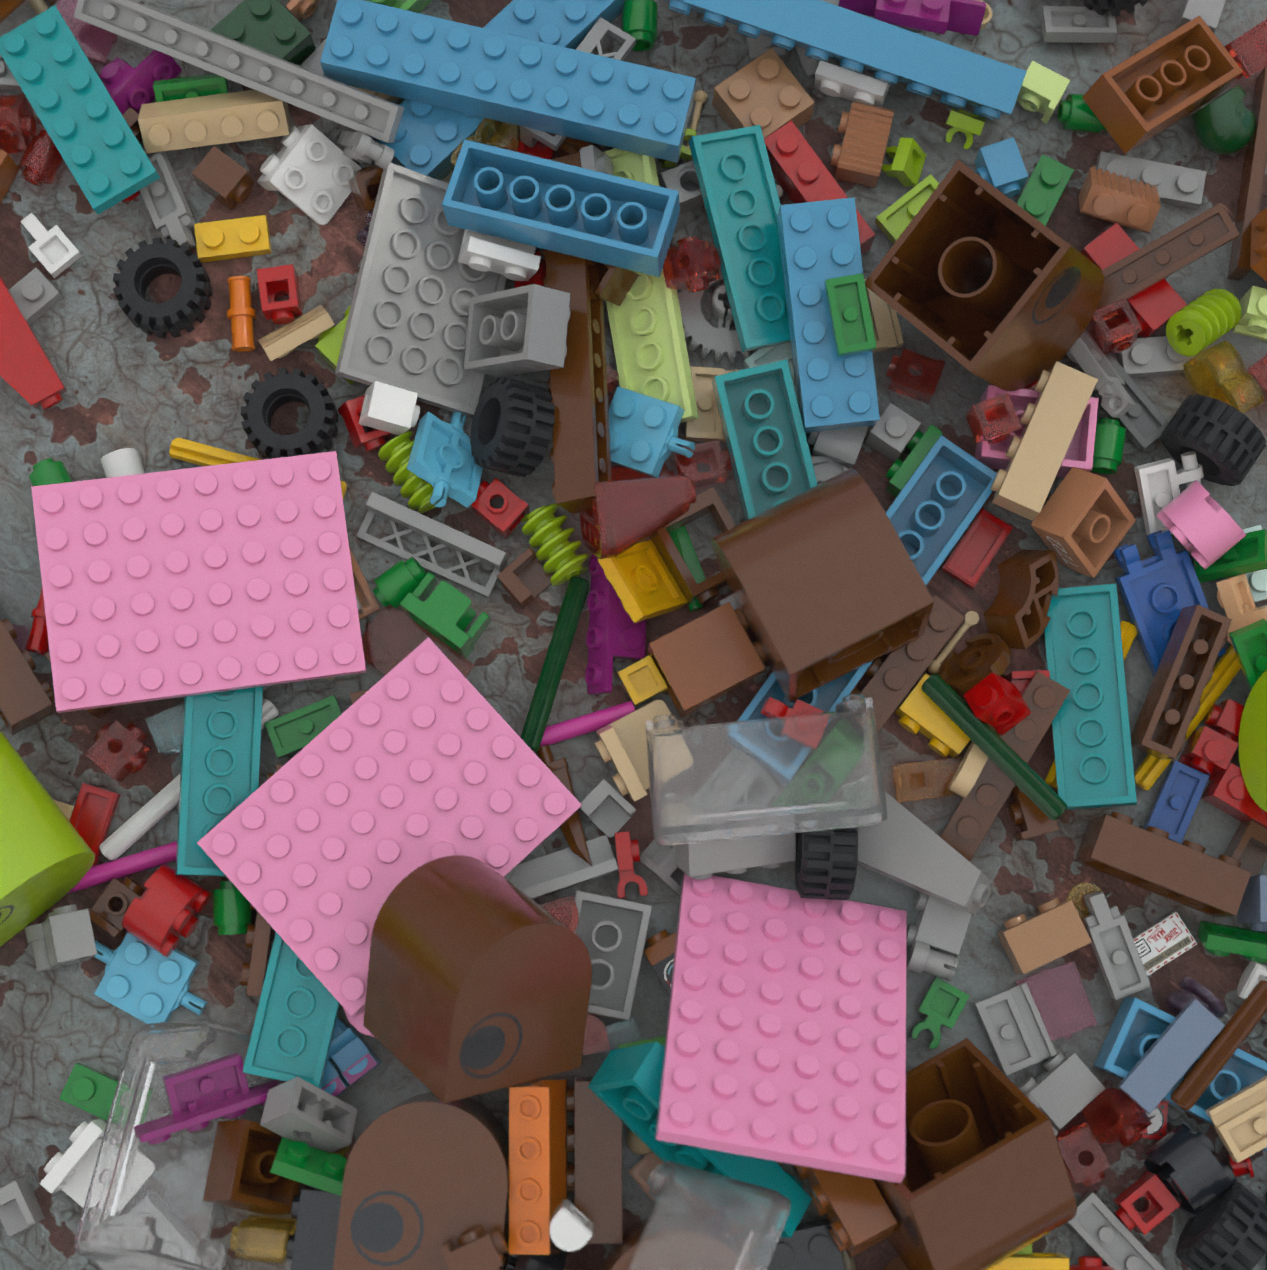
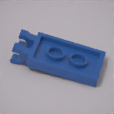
(1157, 592)

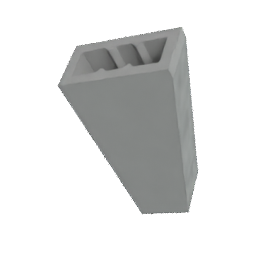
(921, 859)

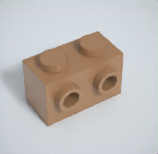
(1043, 936)

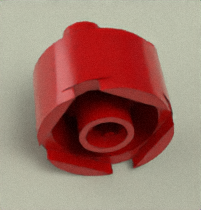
(165, 910)

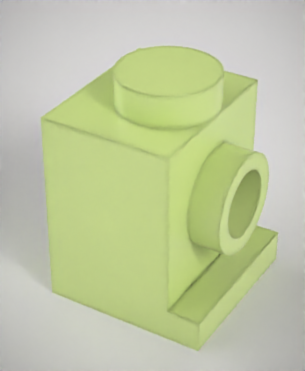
(1041, 90)
(1254, 314)

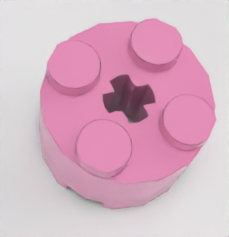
(1201, 524)

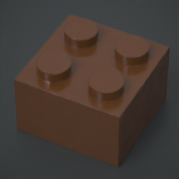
(242, 1167)

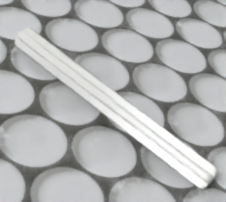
(157, 807)

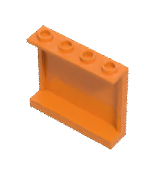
(536, 1162)

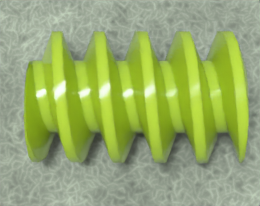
(1203, 321)
(397, 454)
(554, 544)

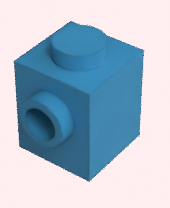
(1002, 167)

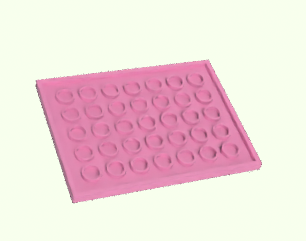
(197, 581)
(383, 789)
(787, 1029)

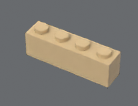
(212, 120)
(1044, 440)

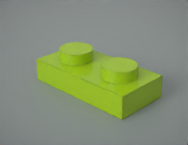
(900, 214)

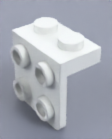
(850, 85)
(310, 173)
(498, 255)
(75, 1167)

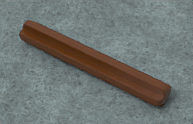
(1222, 1048)

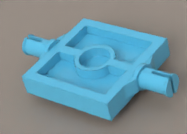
(644, 432)
(445, 459)
(146, 981)

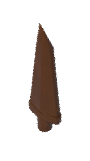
(572, 827)

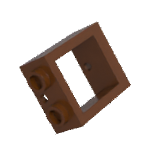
(708, 589)

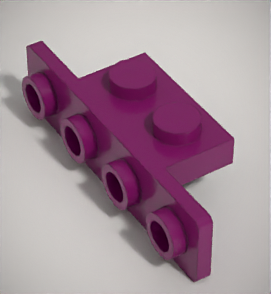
(925, 15)
(135, 86)
(609, 632)
(204, 1095)

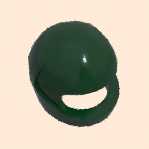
(1225, 123)

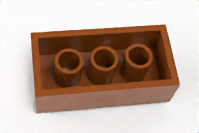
(1162, 84)
(853, 1207)

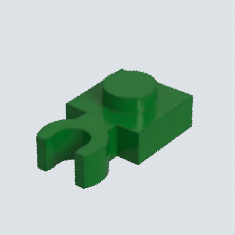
(942, 1007)

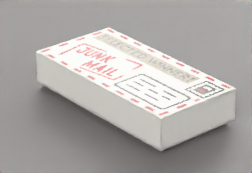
(1163, 942)

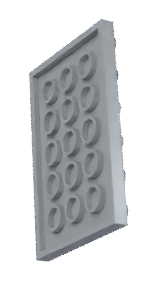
(414, 298)

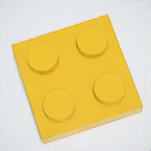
(643, 582)

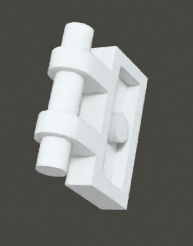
(1159, 485)

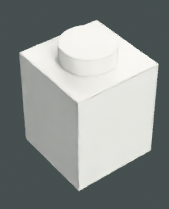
(389, 408)

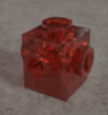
(16, 123)
(691, 265)
(107, 752)
(1116, 1118)

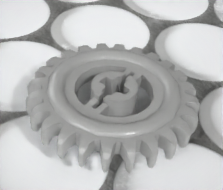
(702, 334)

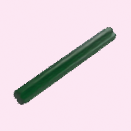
(554, 662)
(994, 747)

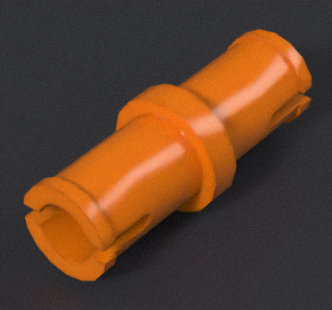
(241, 313)

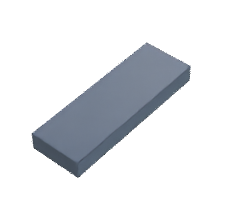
(1171, 1056)

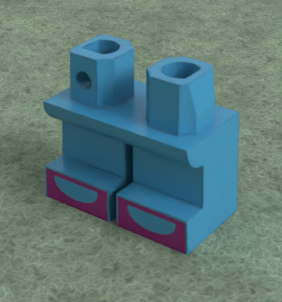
(351, 1055)

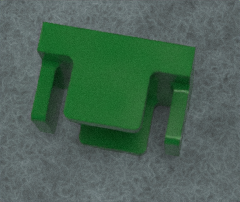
(445, 614)

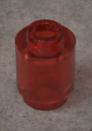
(40, 160)

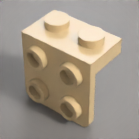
(626, 747)

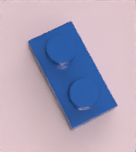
(1177, 800)

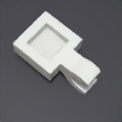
(51, 246)

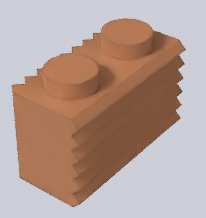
(863, 145)
(1119, 199)

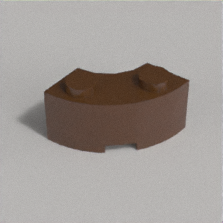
(1023, 597)

